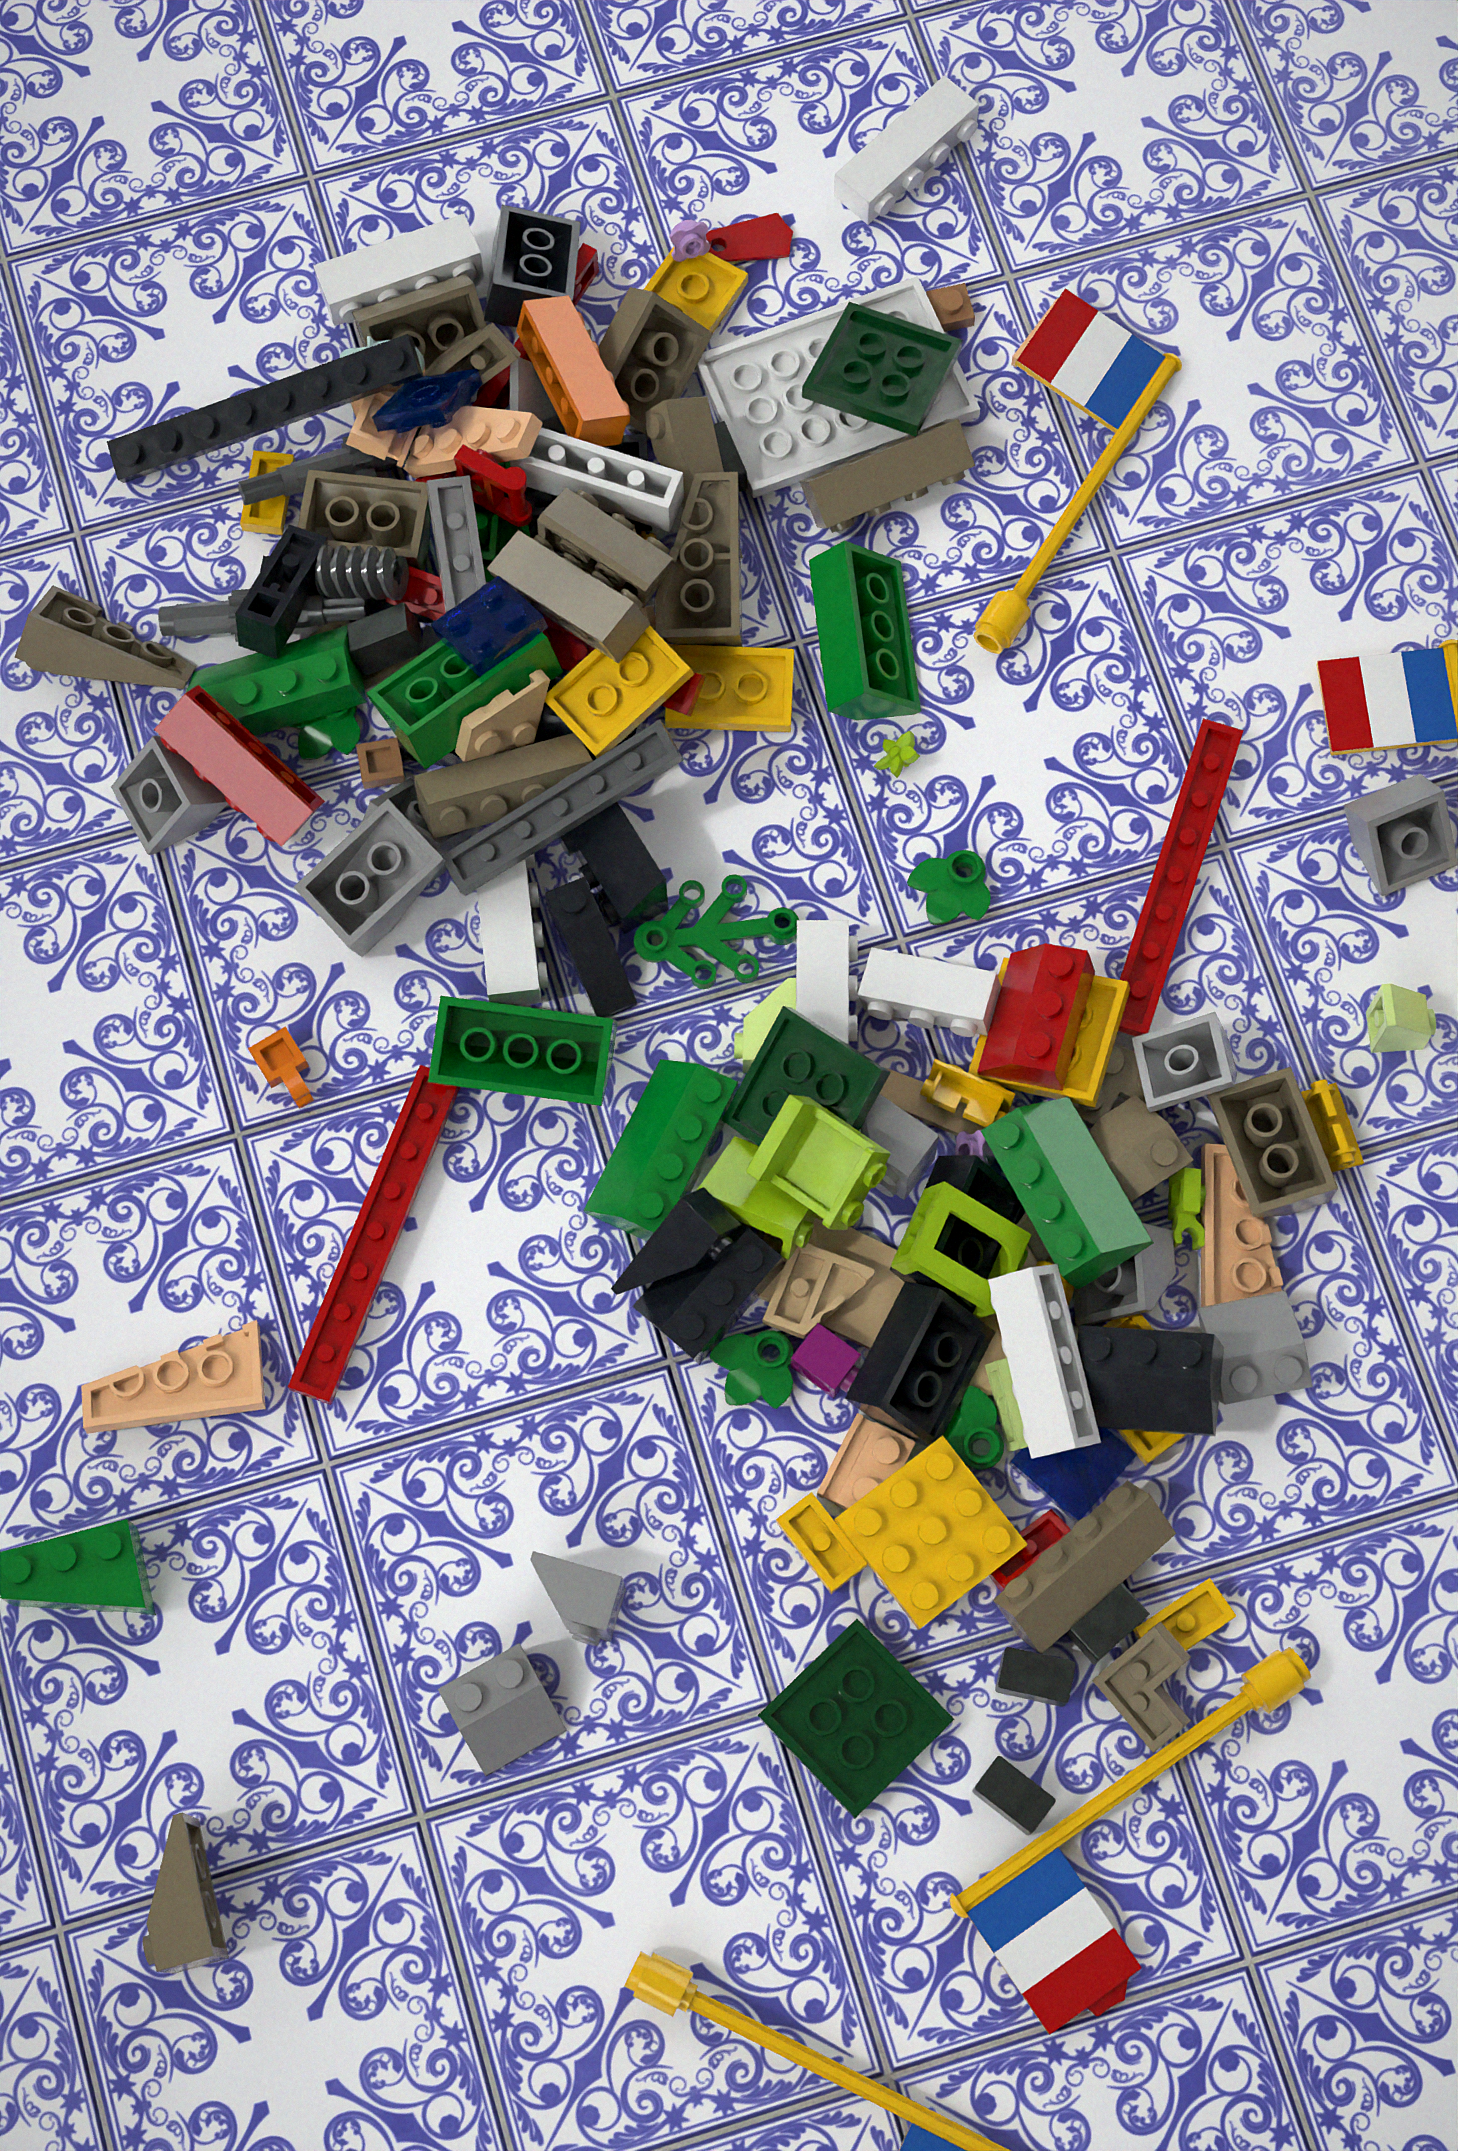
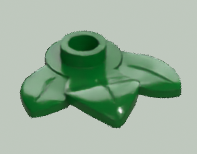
(328, 731)
(947, 891)
(750, 1372)
(975, 1422)

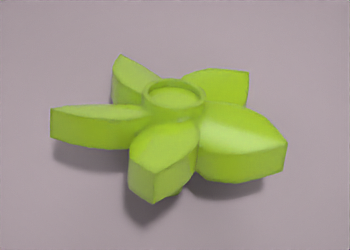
(899, 754)

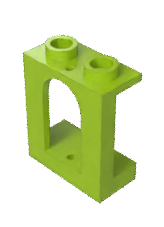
(918, 1243)

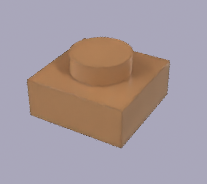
(952, 307)
(380, 763)

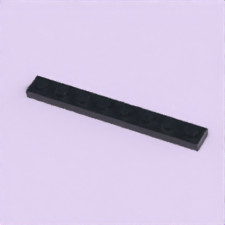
(265, 408)

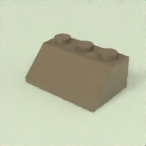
(431, 316)
(650, 352)
(368, 513)
(605, 544)
(1273, 1145)

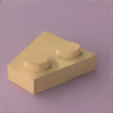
(504, 722)
(813, 1289)

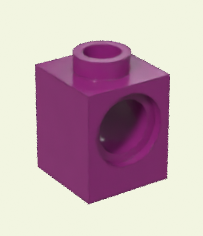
(826, 1361)

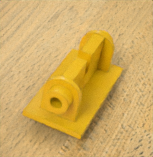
(951, 1084)
(1332, 1125)

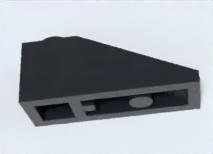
(279, 593)
(590, 948)
(688, 1236)

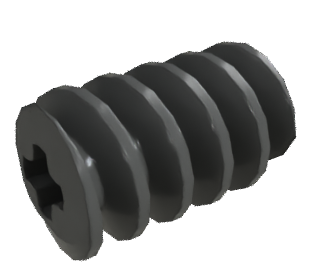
(361, 573)

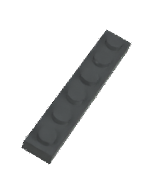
(562, 807)

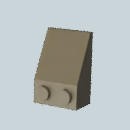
(184, 1909)

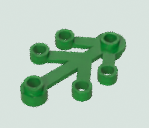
(710, 935)

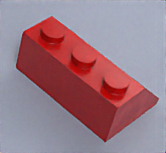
(1038, 1016)

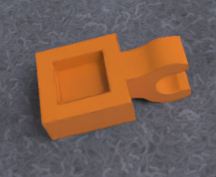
(281, 1062)

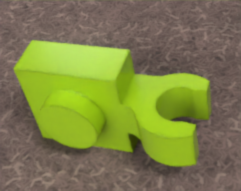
(1185, 1201)

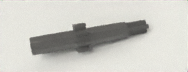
(292, 477)
(220, 617)

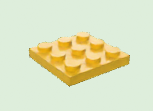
(1092, 1046)
(930, 1532)

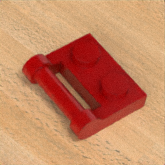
(491, 481)

